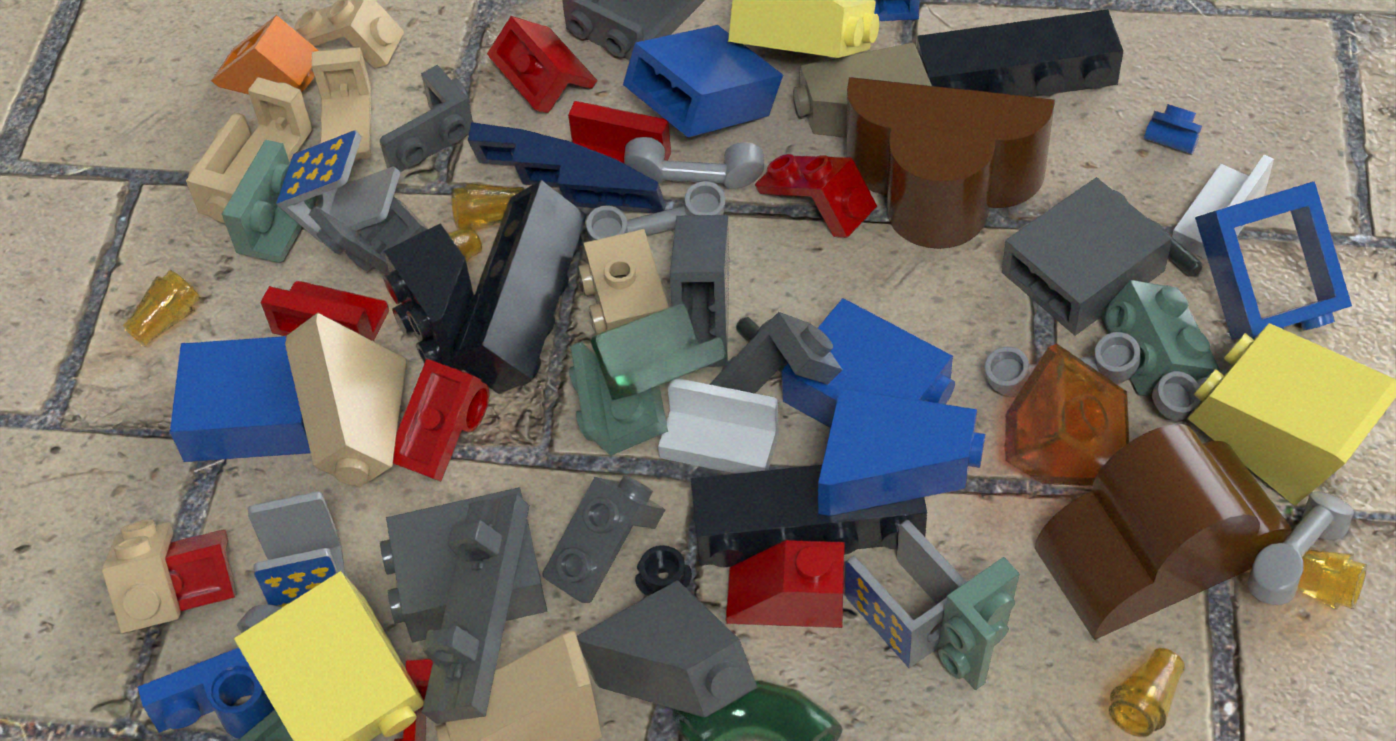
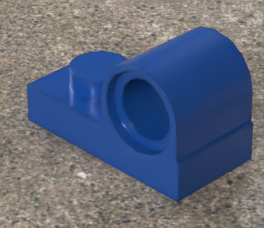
(204, 688)

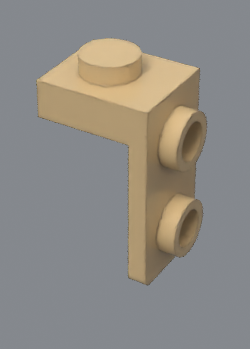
(360, 22)
(344, 95)
(280, 118)
(207, 180)
(140, 576)

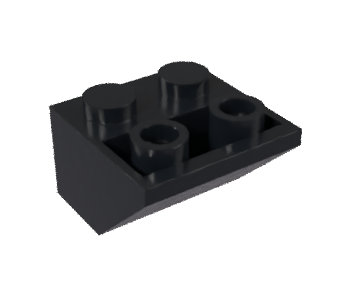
(432, 291)

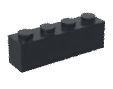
(1026, 56)
(520, 288)
(760, 509)

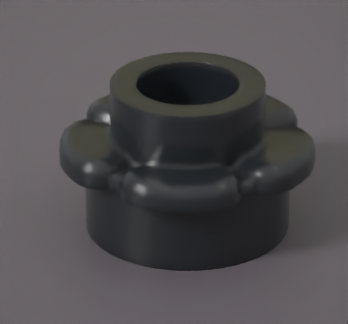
(661, 560)

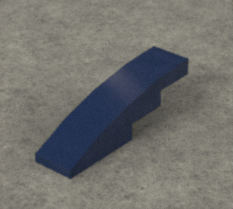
(580, 173)

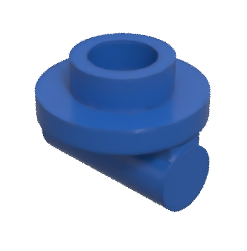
(1174, 129)

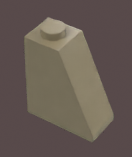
(826, 82)

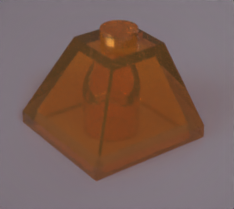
(1065, 421)

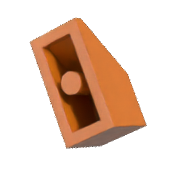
(268, 53)

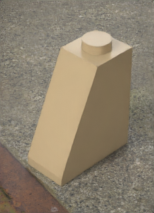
(346, 398)
(536, 699)

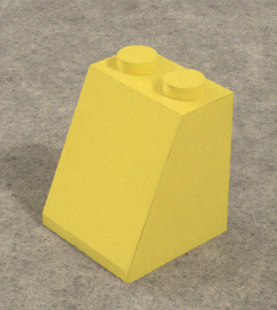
(806, 26)
(1291, 408)
(331, 667)

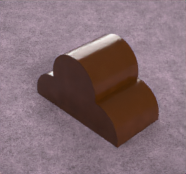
(946, 154)
(1158, 528)

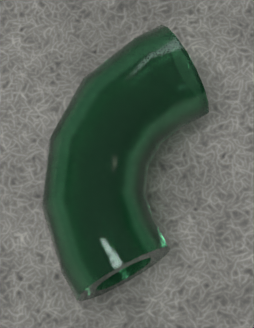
(763, 714)

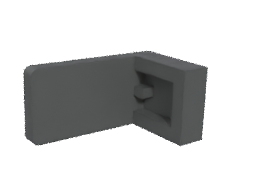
(434, 130)
(369, 245)
(776, 342)
(598, 534)

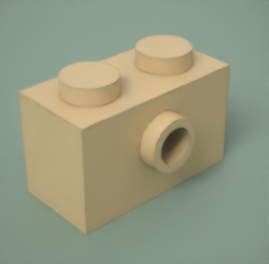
(622, 279)

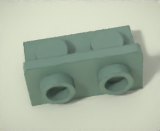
(252, 217)
(610, 422)
(977, 621)

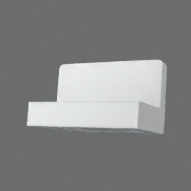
(1222, 190)
(719, 427)

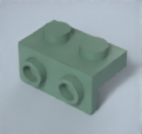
(1164, 331)

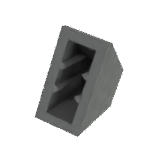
(702, 275)
(669, 654)

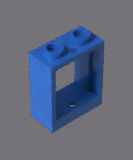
(1232, 276)

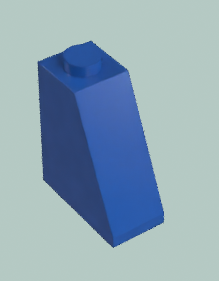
(895, 451)

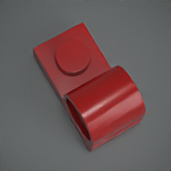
(437, 412)

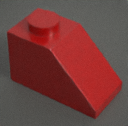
(789, 586)

